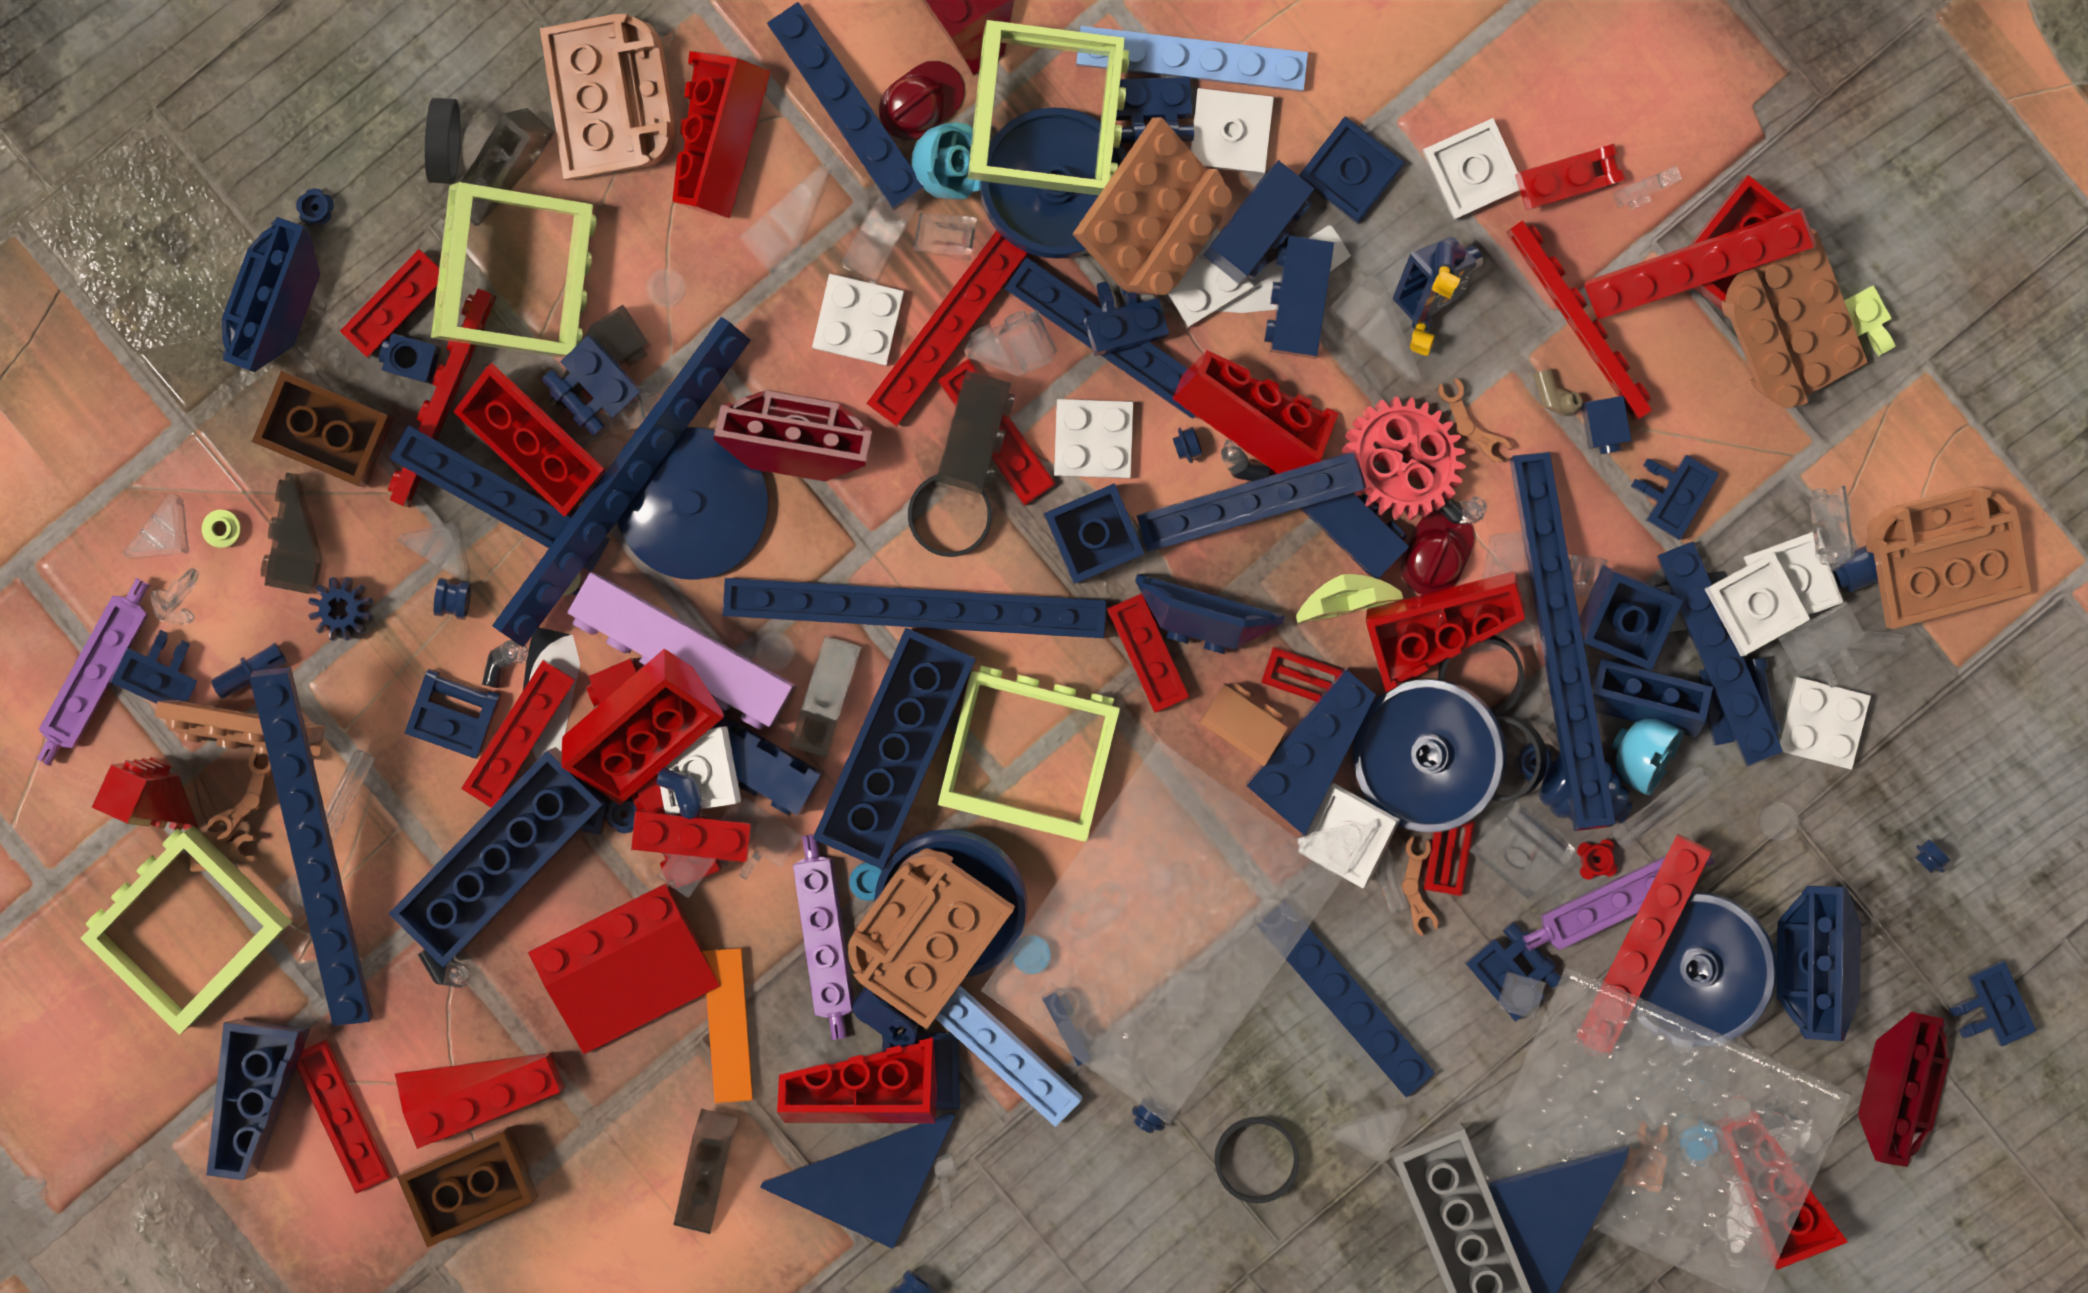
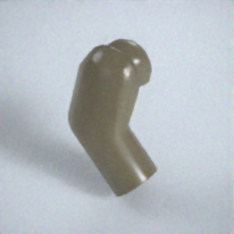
(1556, 398)

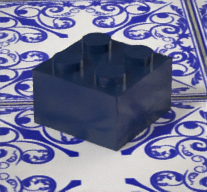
(1094, 533)
(1628, 617)

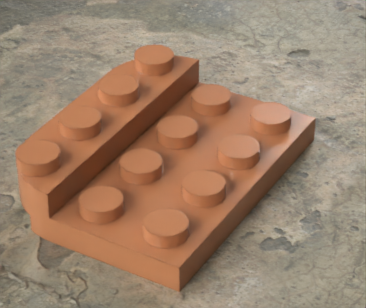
(608, 95)
(1154, 213)
(1793, 326)
(1947, 555)
(225, 725)
(925, 934)

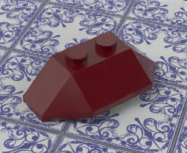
(965, 22)
(793, 435)
(1904, 1088)

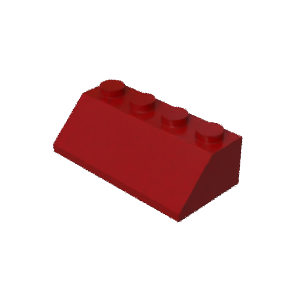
(529, 440)
(640, 727)

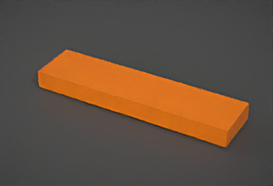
(729, 1027)

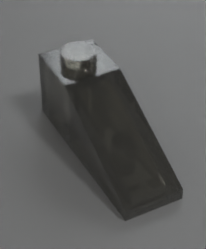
(506, 156)
(705, 1170)

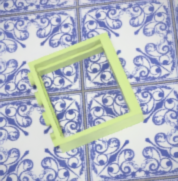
(1112, 101)
(453, 263)
(1060, 695)
(232, 880)

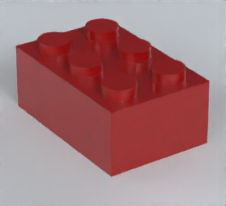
(1743, 207)

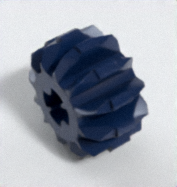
(354, 608)

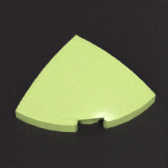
(1347, 595)

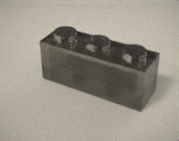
(974, 434)

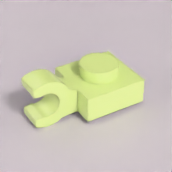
(1868, 316)

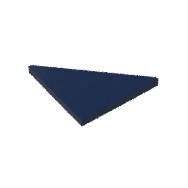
(869, 1184)
(1552, 1212)

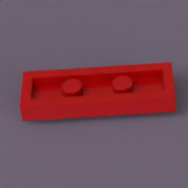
(392, 304)
(1148, 653)
(691, 836)

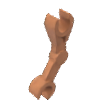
(1465, 426)
(250, 802)
(1410, 886)

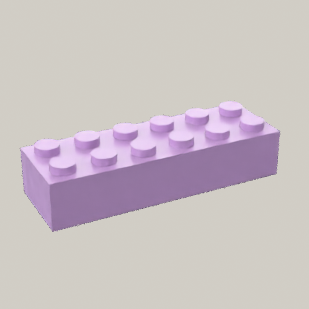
(648, 630)

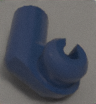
(685, 790)

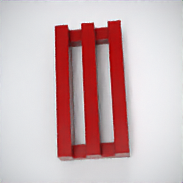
(1272, 666)
(1443, 886)

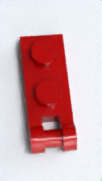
(1568, 177)

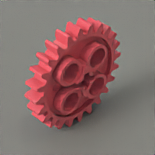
(1414, 428)

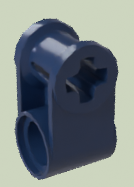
(885, 1018)

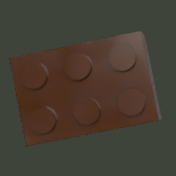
(323, 429)
(467, 1186)

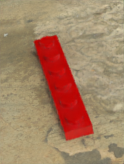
(1700, 263)
(1571, 306)
(946, 329)
(447, 382)
(1658, 915)

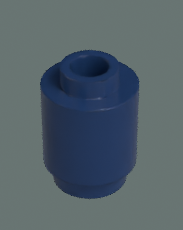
(1858, 571)

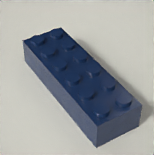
(894, 748)
(497, 858)

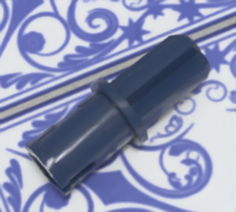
(239, 675)

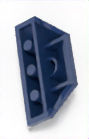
(270, 296)
(1204, 616)
(1820, 962)

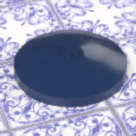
(1050, 143)
(697, 510)
(1430, 754)
(984, 863)
(1715, 967)

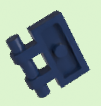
(1156, 99)
(600, 377)
(1493, 962)

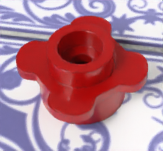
(1604, 851)

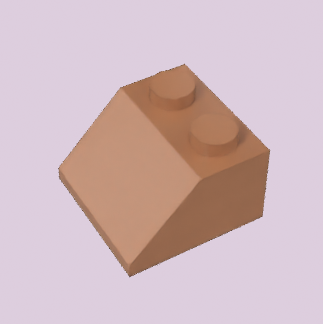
(1244, 724)

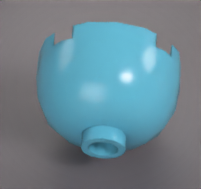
(943, 161)
(1645, 753)

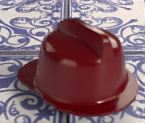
(921, 99)
(1436, 553)

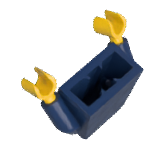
(1431, 282)

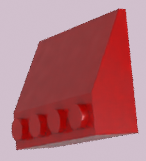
(624, 968)

